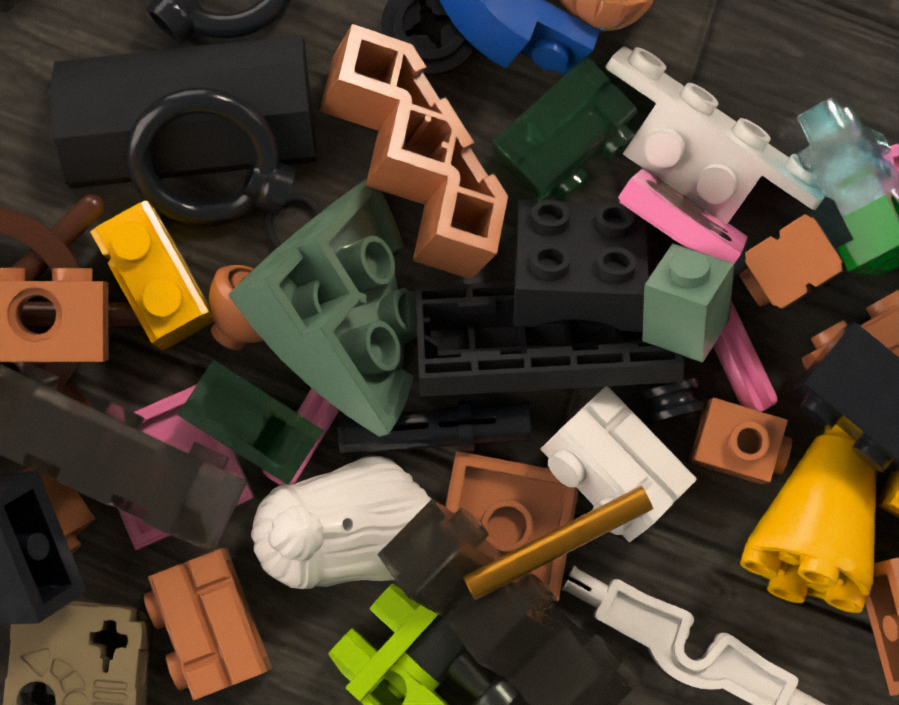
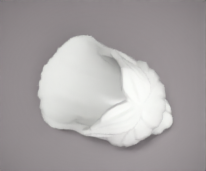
(335, 523)

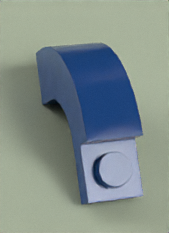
(523, 26)

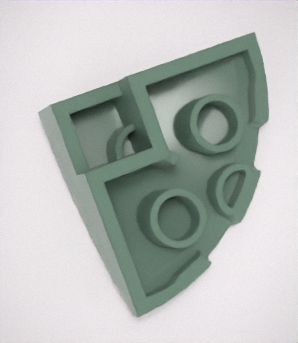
(336, 309)

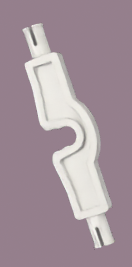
(664, 630)

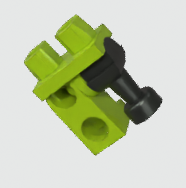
(413, 659)

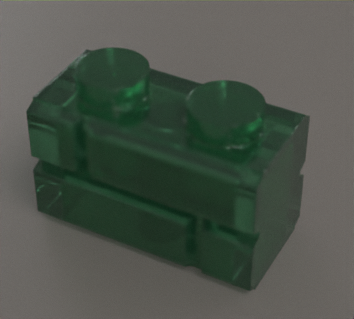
(566, 132)

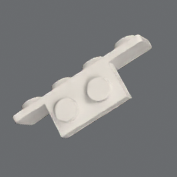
(701, 147)

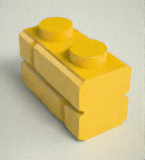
(153, 275)

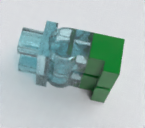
(862, 183)

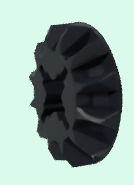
(404, 17)

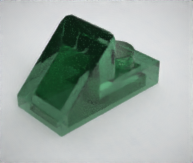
(250, 422)

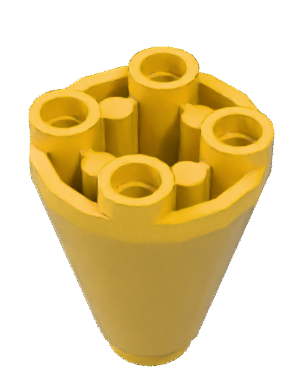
(820, 528)

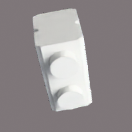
(612, 452)

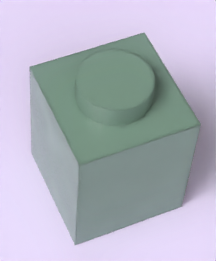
(687, 302)

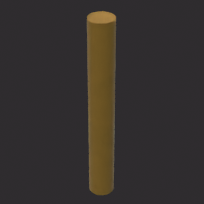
(558, 542)

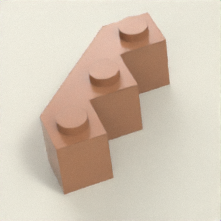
(418, 149)

